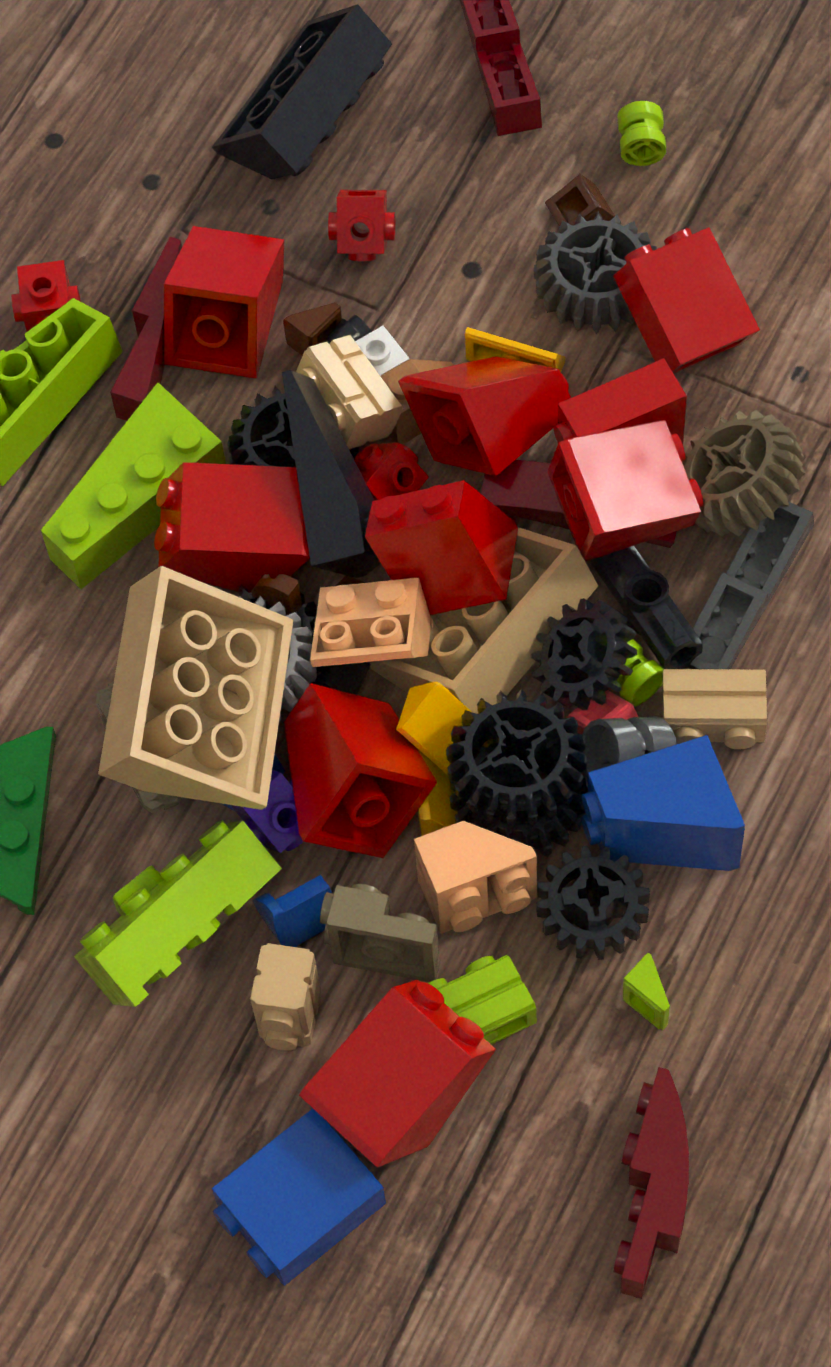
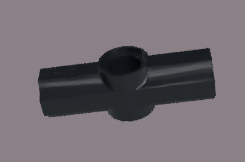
(649, 607)

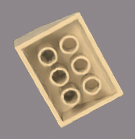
(491, 644)
(196, 693)

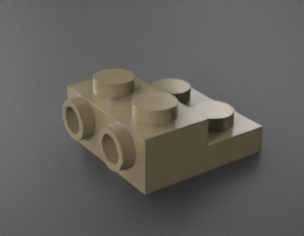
(371, 939)

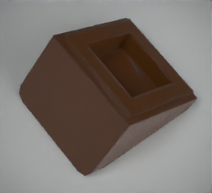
(578, 197)
(311, 326)

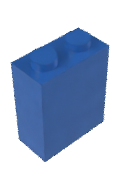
(297, 1197)

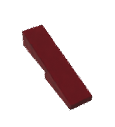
(503, 65)
(146, 360)

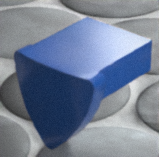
(296, 914)

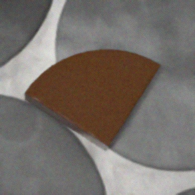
(280, 589)

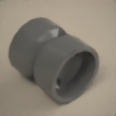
(622, 739)

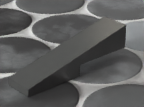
(749, 586)

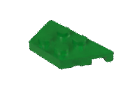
(23, 811)

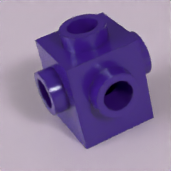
(277, 823)

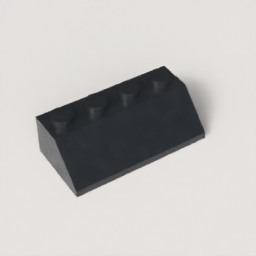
(305, 94)

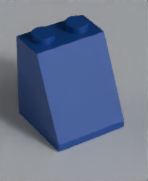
(666, 809)

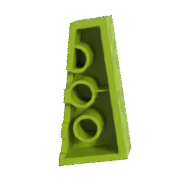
(49, 377)
(117, 496)
(176, 912)

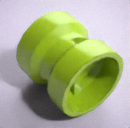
(641, 133)
(643, 681)

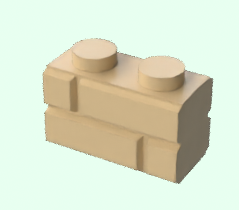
(352, 390)
(716, 703)
(286, 996)

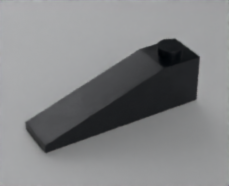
(330, 483)

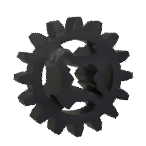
(584, 654)
(611, 897)

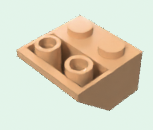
(370, 623)
(473, 875)

